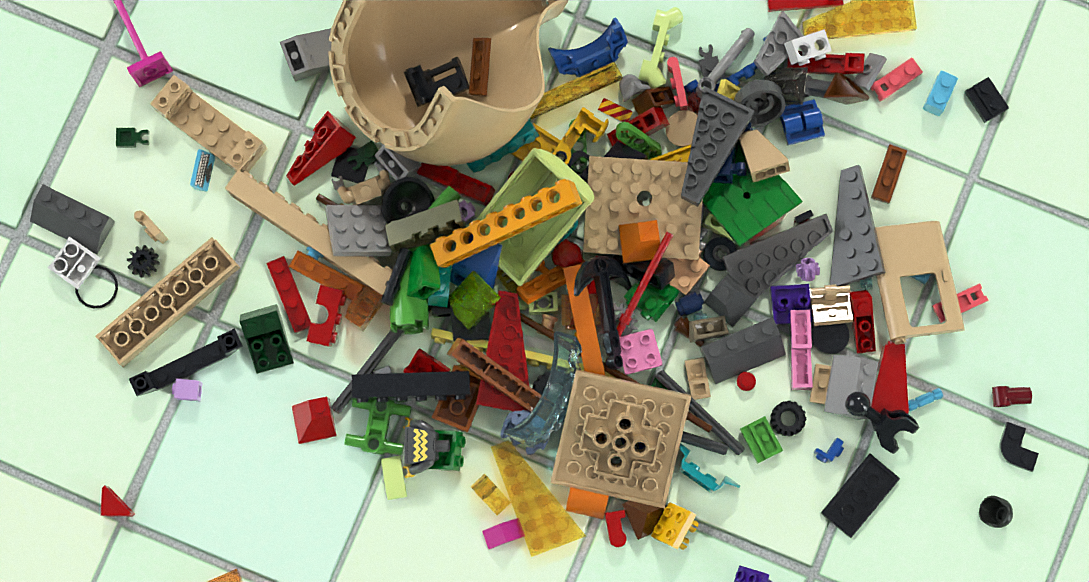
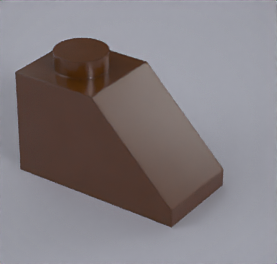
(656, 97)

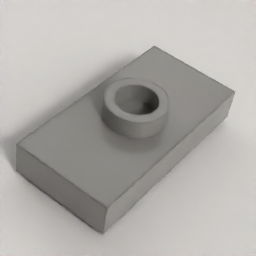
(872, 67)

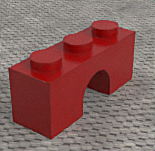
(332, 300)

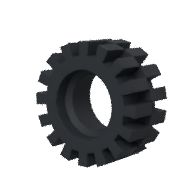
(796, 410)

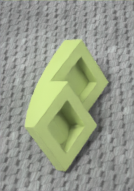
(394, 477)

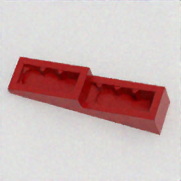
(461, 183)

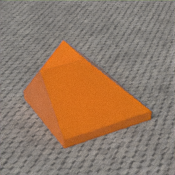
(639, 240)

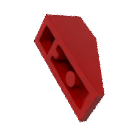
(647, 122)

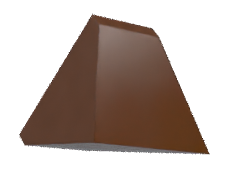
(845, 90)
(642, 517)

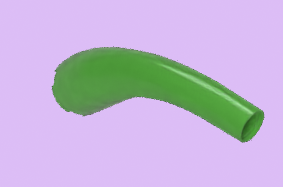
(409, 312)

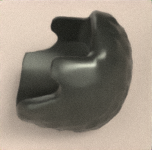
(995, 511)

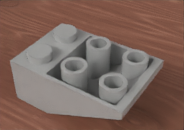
(307, 53)

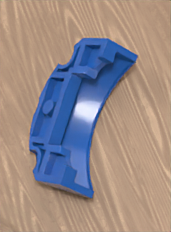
(593, 55)

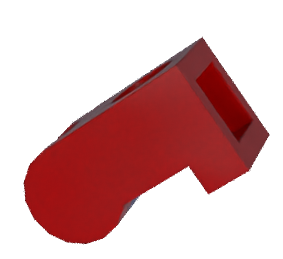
(616, 535)

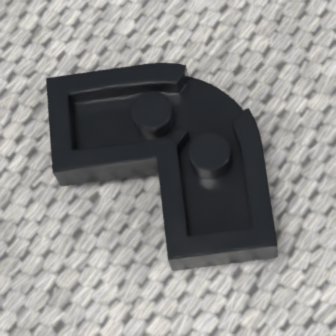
(1011, 450)

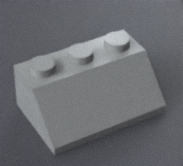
(849, 376)

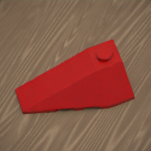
(327, 143)

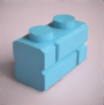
(940, 93)

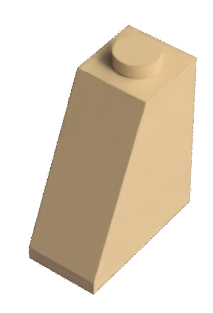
(762, 156)

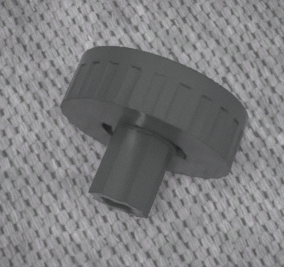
(754, 97)

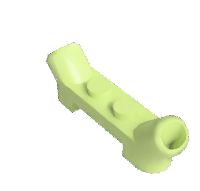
(663, 21)

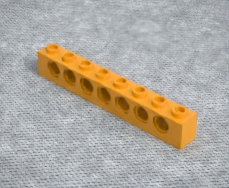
(568, 200)

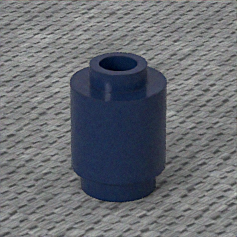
(689, 304)

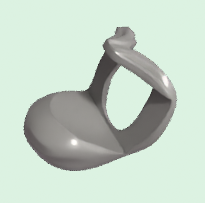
(630, 86)

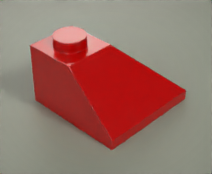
(314, 420)

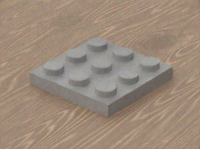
(357, 230)

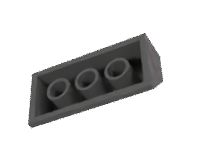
(70, 219)
(743, 350)

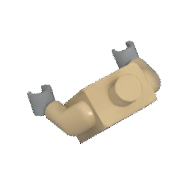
(363, 190)

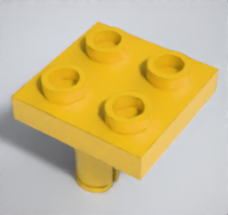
(674, 526)

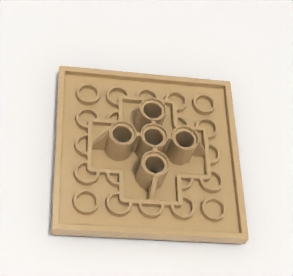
(597, 407)

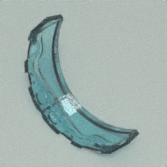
(553, 404)

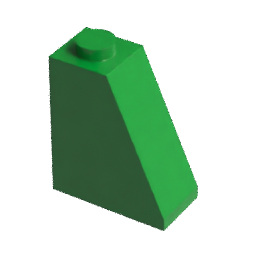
(423, 274)

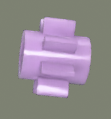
(807, 269)

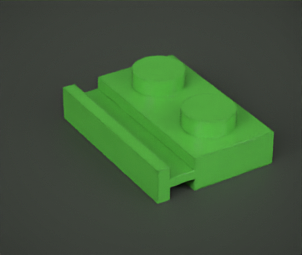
(761, 439)

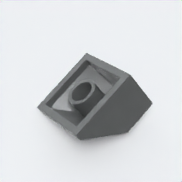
(730, 299)

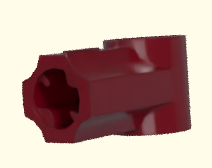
(1005, 396)

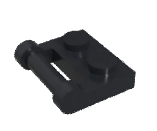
(454, 83)

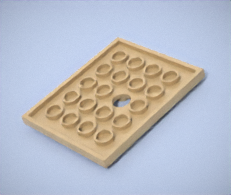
(615, 202)

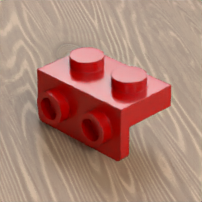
(425, 363)

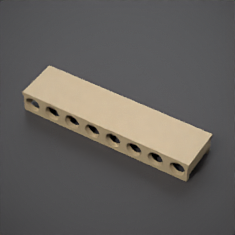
(167, 302)

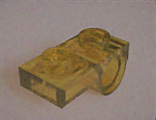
(490, 494)

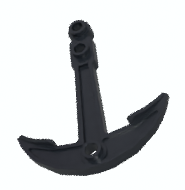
(600, 269)

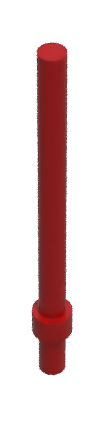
(626, 318)

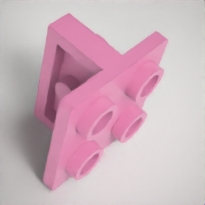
(639, 352)

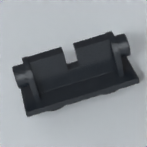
(418, 85)

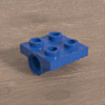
(802, 122)

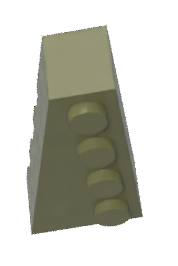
(425, 226)

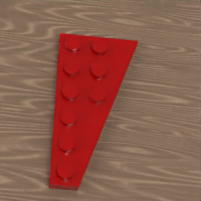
(506, 349)

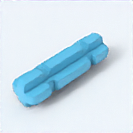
(925, 399)

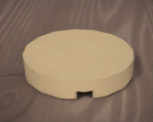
(681, 128)

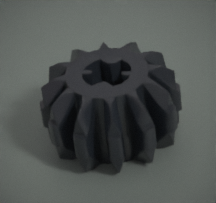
(139, 256)

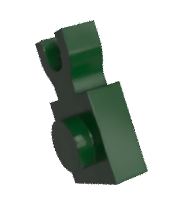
(129, 137)
(366, 155)

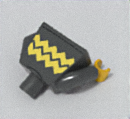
(421, 446)

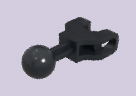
(884, 423)

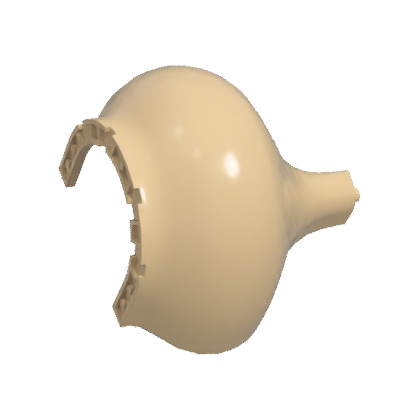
(385, 37)

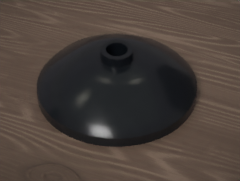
(411, 192)

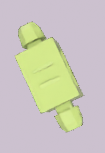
(539, 311)

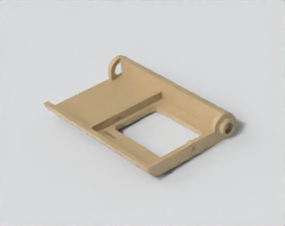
(910, 252)

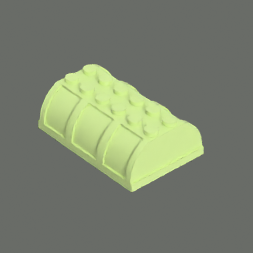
(528, 249)

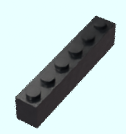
(410, 385)

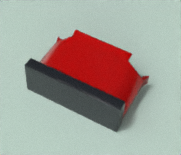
(803, 217)

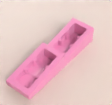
(801, 350)

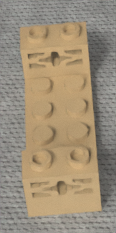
(208, 126)

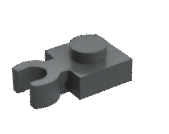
(708, 62)

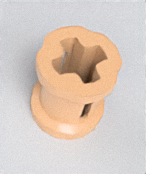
(548, 321)

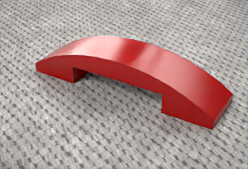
(844, 64)

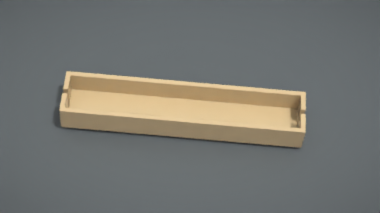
(304, 229)

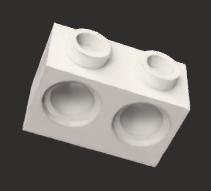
(807, 45)

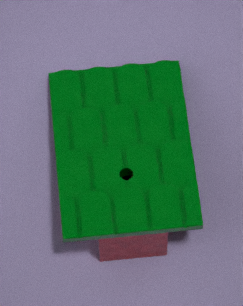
(760, 212)

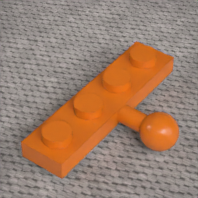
(543, 284)

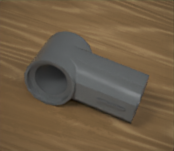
(815, 87)

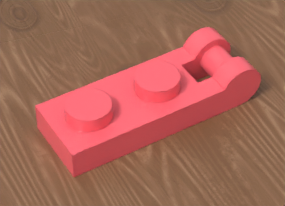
(896, 79)
(677, 83)
(965, 301)

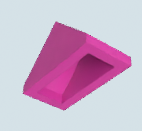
(502, 533)

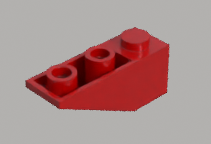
(863, 321)

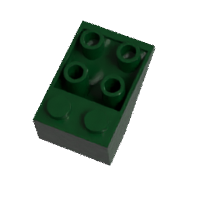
(266, 338)

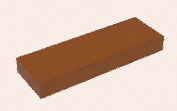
(479, 66)
(889, 174)

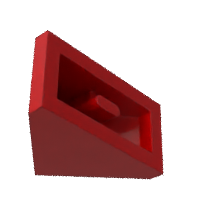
(113, 505)

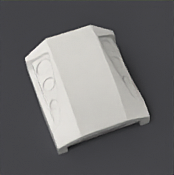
(74, 263)

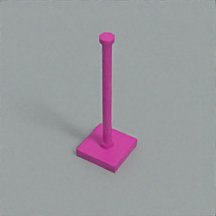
(149, 67)

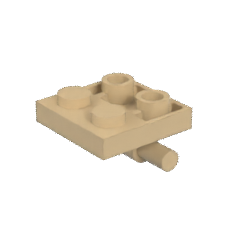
(831, 305)

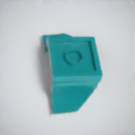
(706, 481)

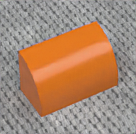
(587, 503)

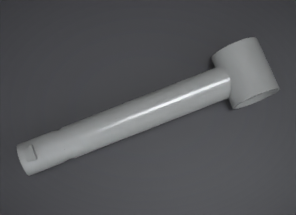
(725, 62)

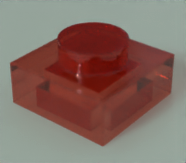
(693, 102)

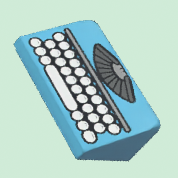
(202, 170)

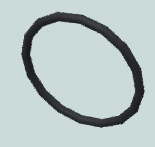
(114, 295)

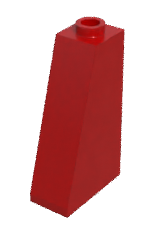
(891, 379)

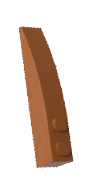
(494, 374)

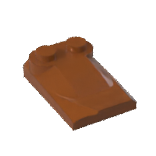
(459, 413)

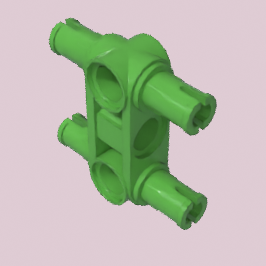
(378, 427)

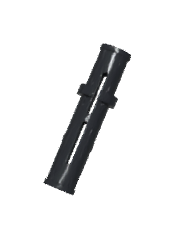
(396, 276)

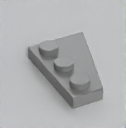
(773, 49)

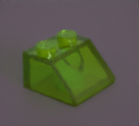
(472, 300)

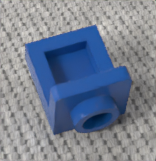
(834, 450)

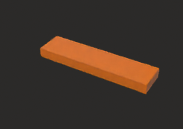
(325, 275)

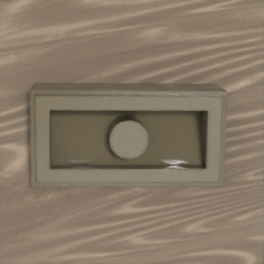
(708, 329)

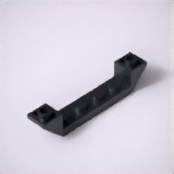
(187, 365)

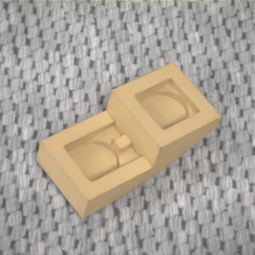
(697, 378)

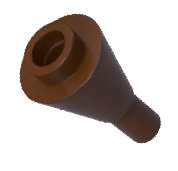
(682, 328)

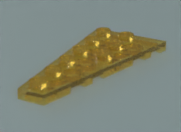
(864, 19)
(539, 513)

